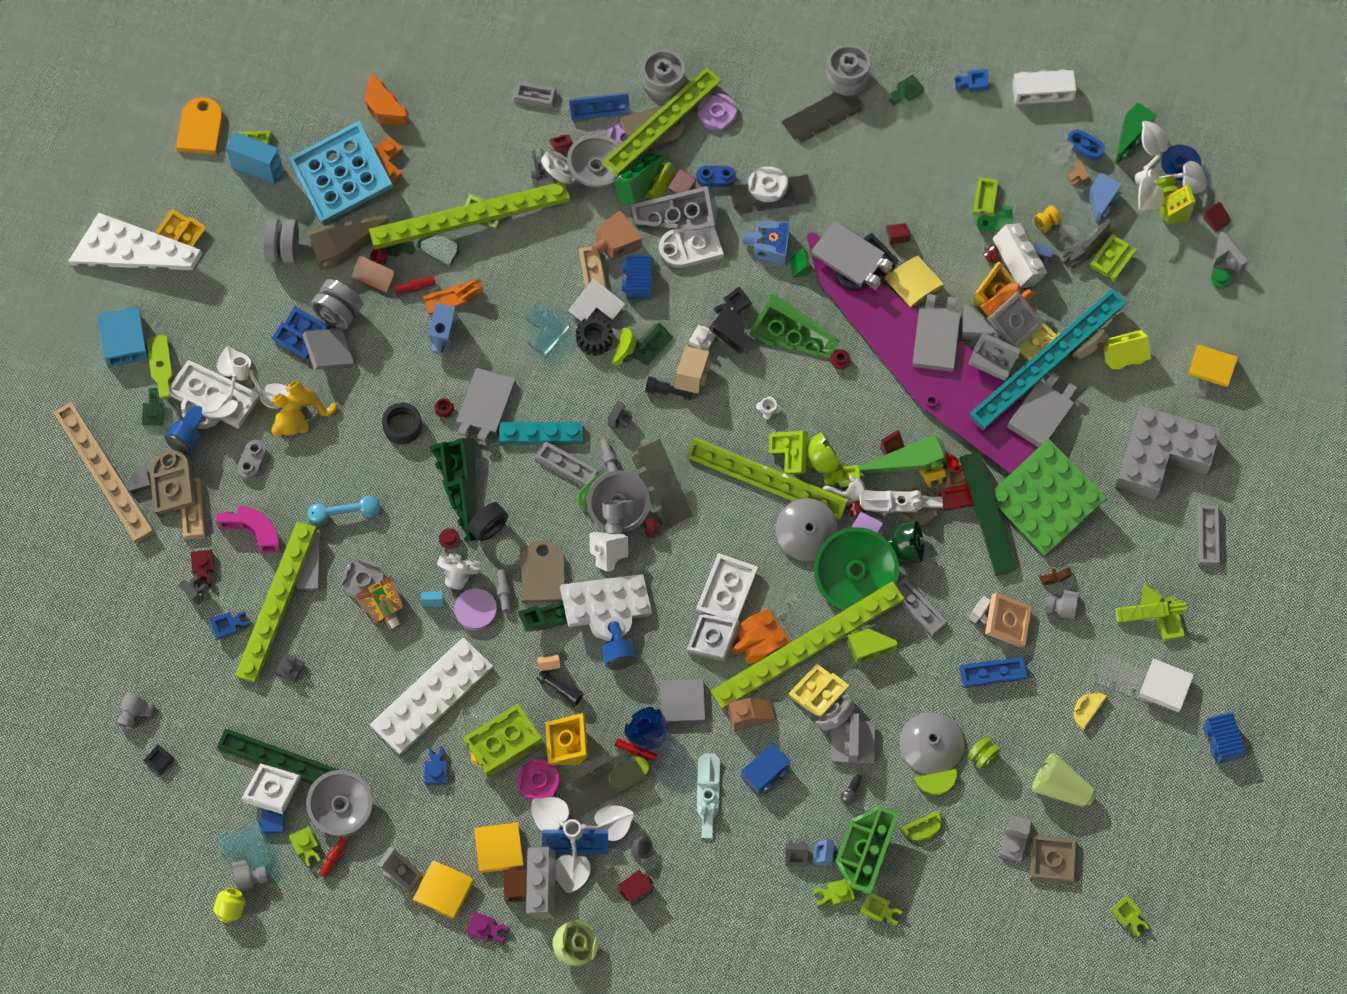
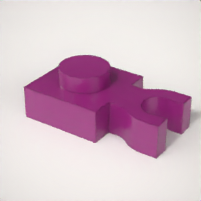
(483, 927)

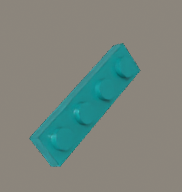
(541, 432)

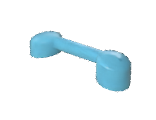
(319, 513)

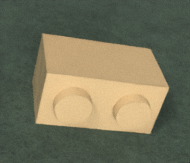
(692, 369)

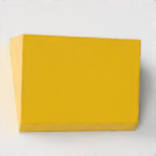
(993, 283)
(1212, 365)
(567, 740)

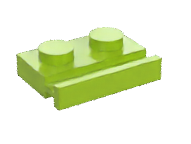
(1113, 257)

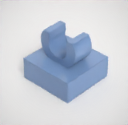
(1044, 251)
(824, 853)

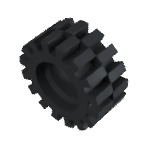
(594, 346)

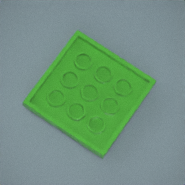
(1047, 497)

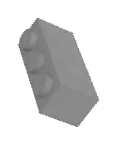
(541, 883)

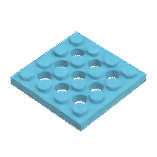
(336, 185)

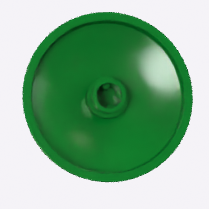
(854, 566)

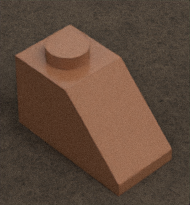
(750, 713)

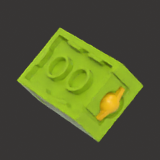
(502, 742)

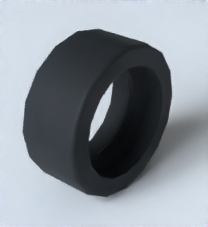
(401, 408)
(488, 521)

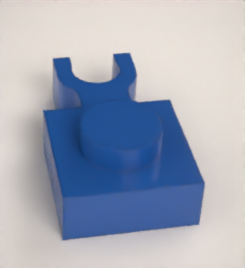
(976, 81)
(225, 625)
(436, 769)

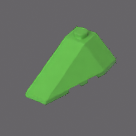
(788, 327)
(918, 456)

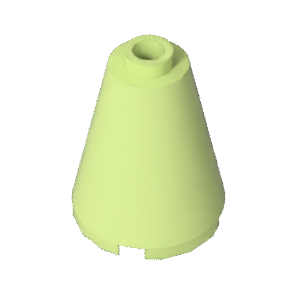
(1062, 783)

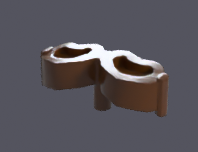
(1054, 578)

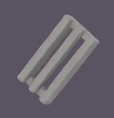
(532, 97)

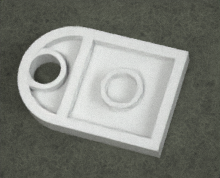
(690, 247)

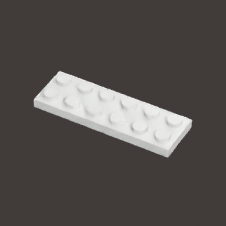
(431, 696)

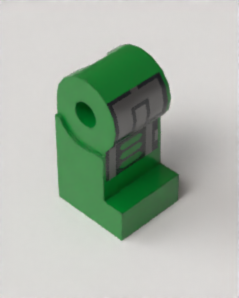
(995, 220)

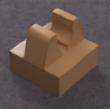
(1079, 175)

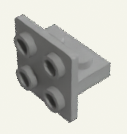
(994, 356)
(853, 741)

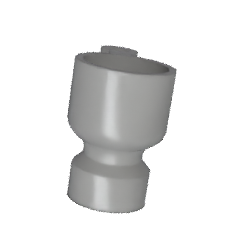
(613, 512)
(1065, 606)
(132, 707)
(246, 878)

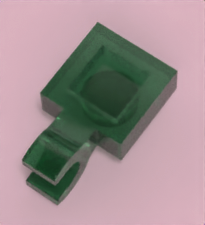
(907, 88)
(406, 247)
(153, 411)

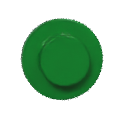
(1220, 278)

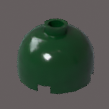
(907, 542)

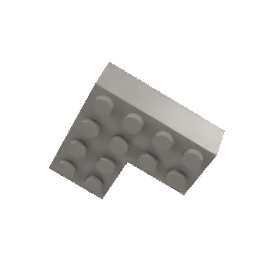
(1164, 440)

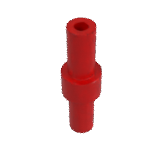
(415, 285)
(953, 462)
(634, 751)
(333, 857)

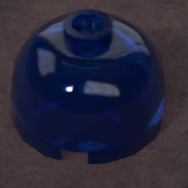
(647, 728)

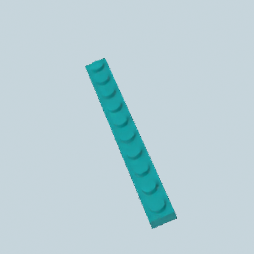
(1047, 359)

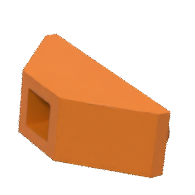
(384, 105)

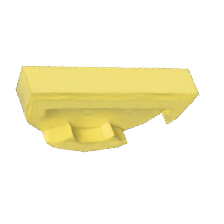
(1087, 708)

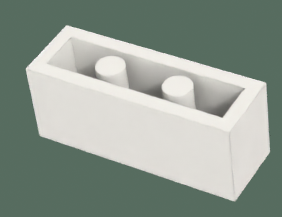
(1044, 86)
(1019, 255)

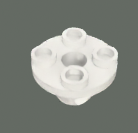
(457, 570)

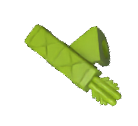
(1150, 607)

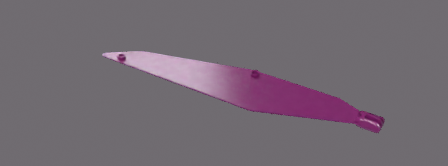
(891, 330)

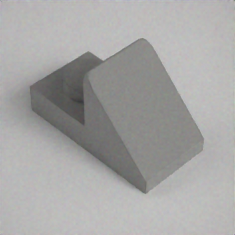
(1228, 251)
(1015, 838)
(399, 869)

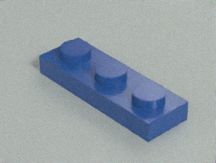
(599, 106)
(992, 672)
(590, 843)

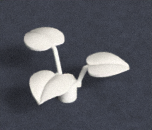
(1150, 194)
(238, 366)
(552, 812)

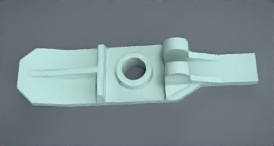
(708, 782)

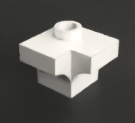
(608, 548)

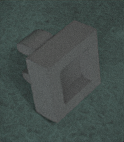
(617, 414)
(192, 591)
(290, 668)
(796, 854)

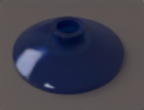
(1178, 155)

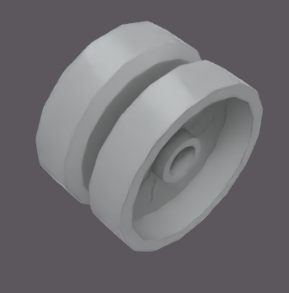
(848, 69)
(663, 74)
(281, 240)
(336, 304)

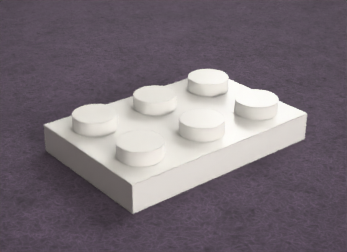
(727, 588)

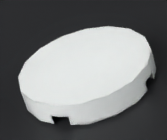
(557, 167)
(768, 184)

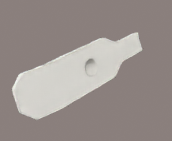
(888, 501)

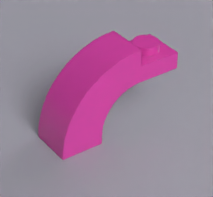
(254, 522)

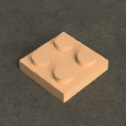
(1008, 620)

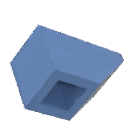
(1102, 195)

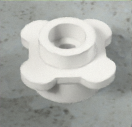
(768, 401)

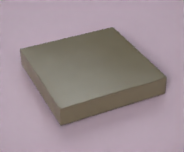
(1053, 859)

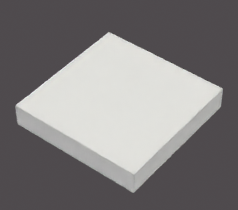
(1166, 685)
(271, 788)

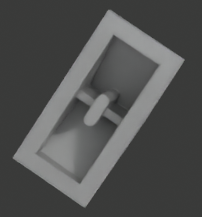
(973, 325)

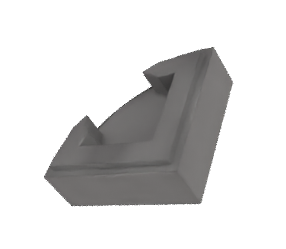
(139, 481)

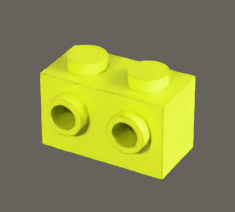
(1127, 350)

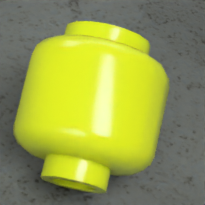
(229, 905)

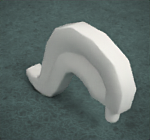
(855, 488)

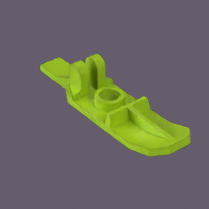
(159, 355)

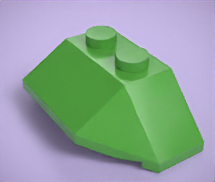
(866, 847)

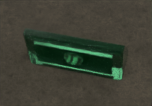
(439, 248)
(651, 343)

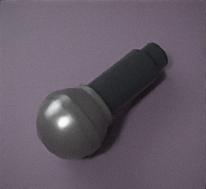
(848, 795)

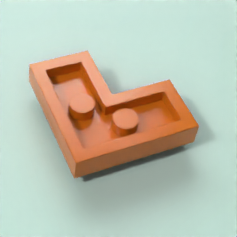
(387, 152)

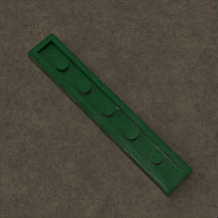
(987, 513)
(264, 753)

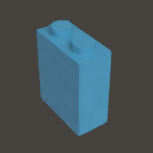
(254, 158)
(123, 336)

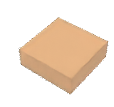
(548, 662)

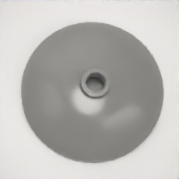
(589, 153)
(624, 485)
(791, 528)
(930, 756)
(335, 788)

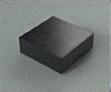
(159, 759)

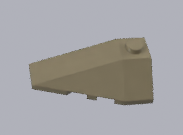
(336, 244)

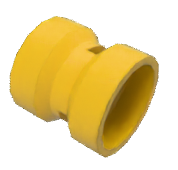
(1047, 219)

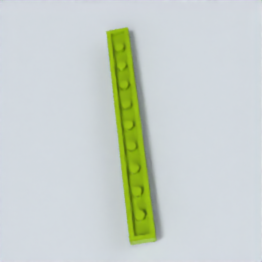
(469, 215)
(807, 645)

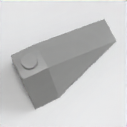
(684, 210)

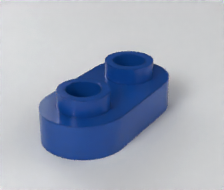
(1086, 144)
(716, 176)

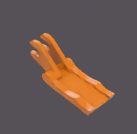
(454, 296)

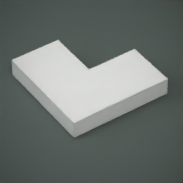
(595, 297)

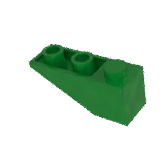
(1132, 130)
(637, 180)

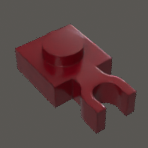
(202, 564)

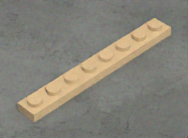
(103, 472)

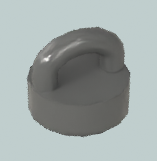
(642, 848)

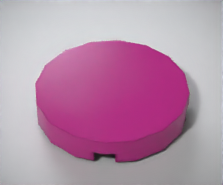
(538, 779)

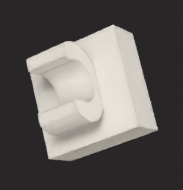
(702, 338)
(980, 610)

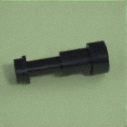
(654, 385)
(572, 695)

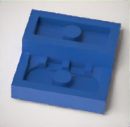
(290, 333)

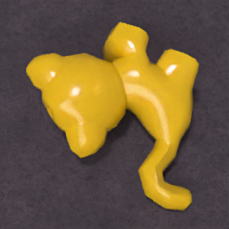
(290, 419)

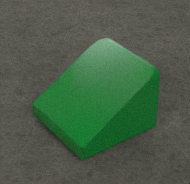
(799, 264)

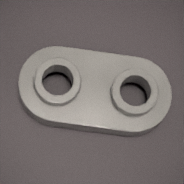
(252, 459)

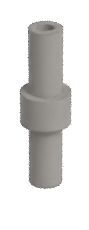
(609, 456)
(503, 590)

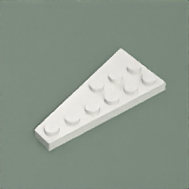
(128, 246)

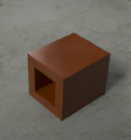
(515, 885)

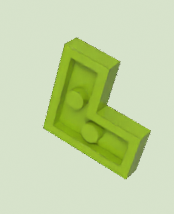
(794, 447)

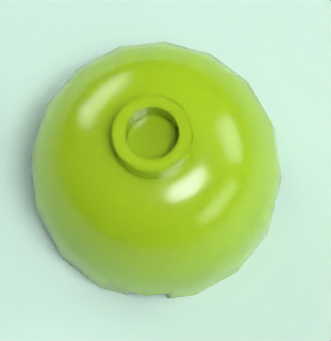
(822, 455)

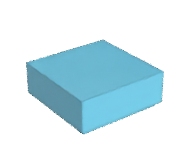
(432, 599)

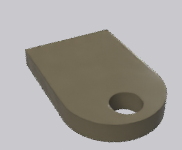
(634, 121)
(171, 484)
(542, 574)

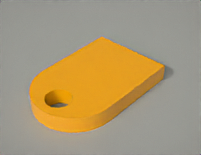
(200, 129)

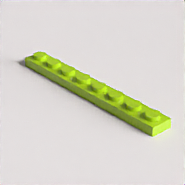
(661, 122)
(762, 476)
(276, 602)

